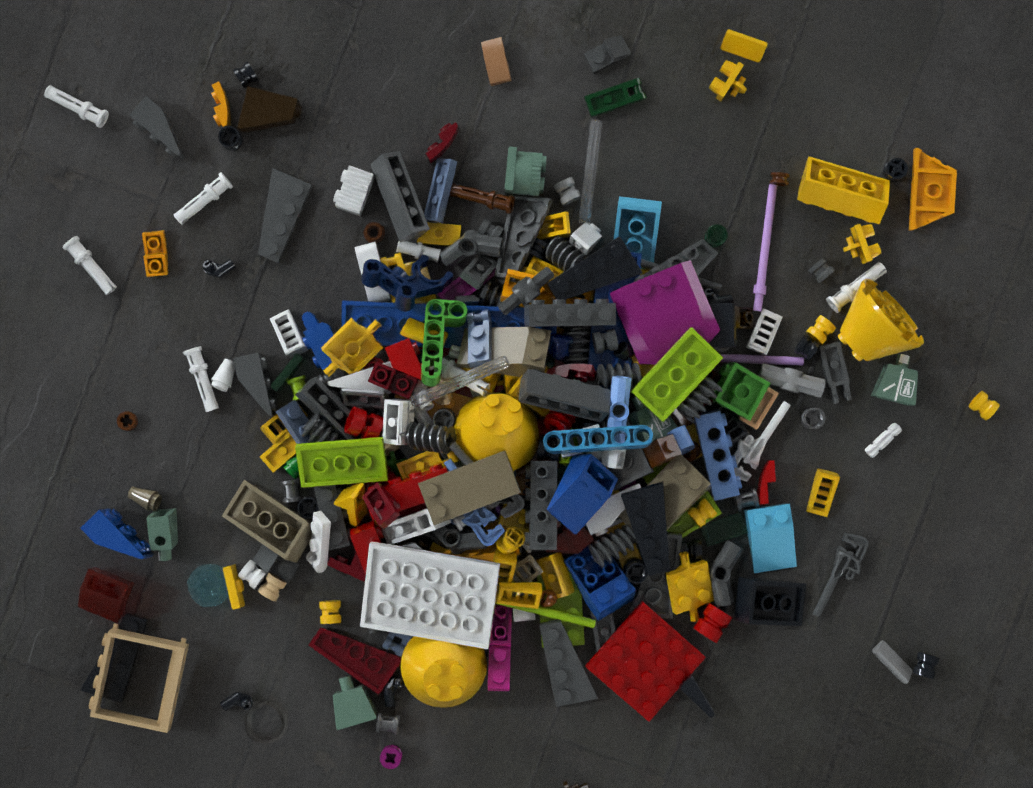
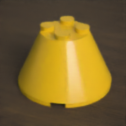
(877, 325)
(497, 425)
(442, 671)

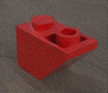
(404, 357)

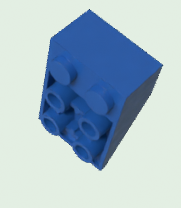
(581, 491)
(109, 531)
(601, 588)

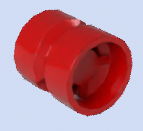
(363, 424)
(712, 623)

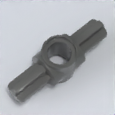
(526, 290)

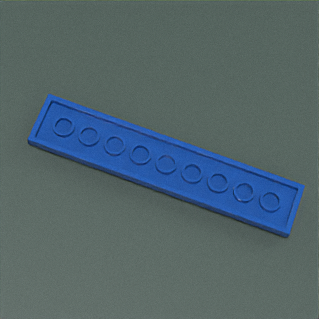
(393, 320)

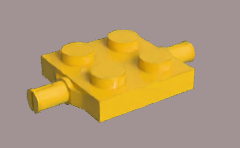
(352, 347)
(689, 586)

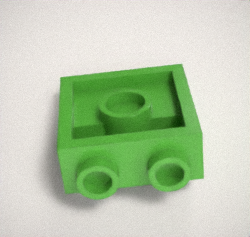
(741, 390)

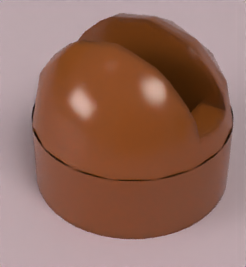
(550, 600)

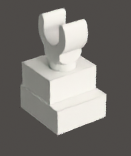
(611, 458)

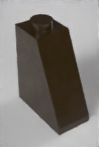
(267, 110)

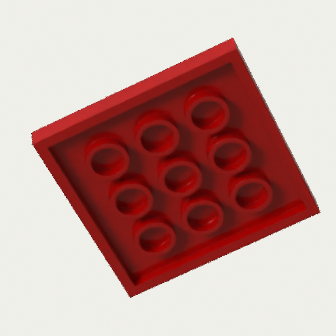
(645, 661)

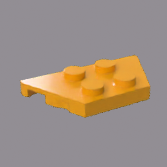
(931, 190)

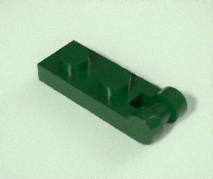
(614, 97)

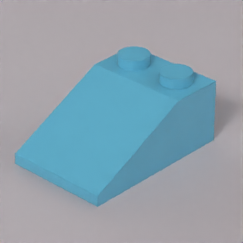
(638, 225)
(771, 537)

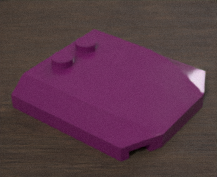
(662, 309)

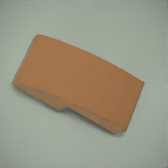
(496, 61)

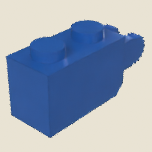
(315, 337)

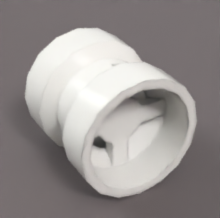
(252, 574)

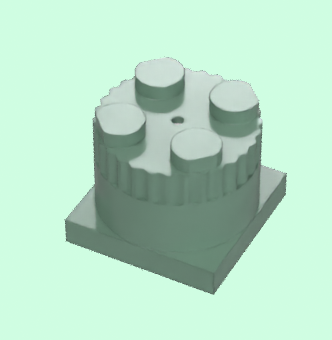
(524, 173)

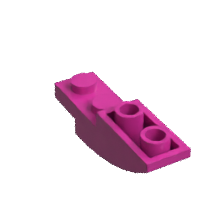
(500, 650)

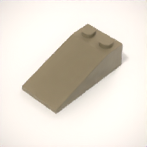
(522, 346)
(469, 487)
(681, 489)
(269, 521)

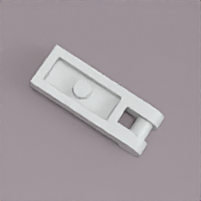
(319, 542)

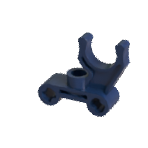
(402, 286)

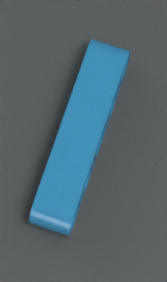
(608, 433)

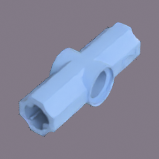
(619, 396)

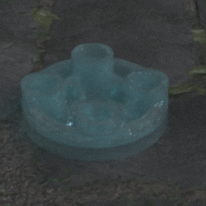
(208, 585)

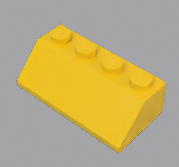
(844, 190)

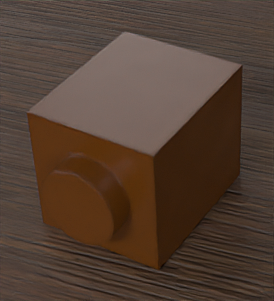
(662, 451)

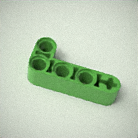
(435, 342)

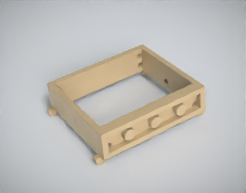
(171, 688)

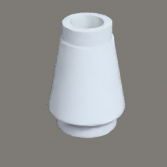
(224, 375)

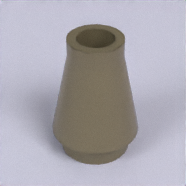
(147, 499)

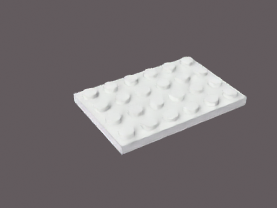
(429, 595)

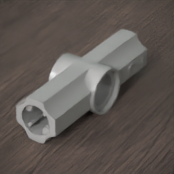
(792, 380)

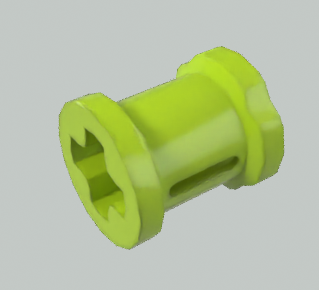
(296, 384)

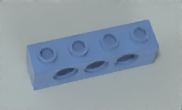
(719, 488)

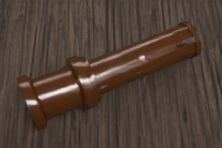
(491, 199)

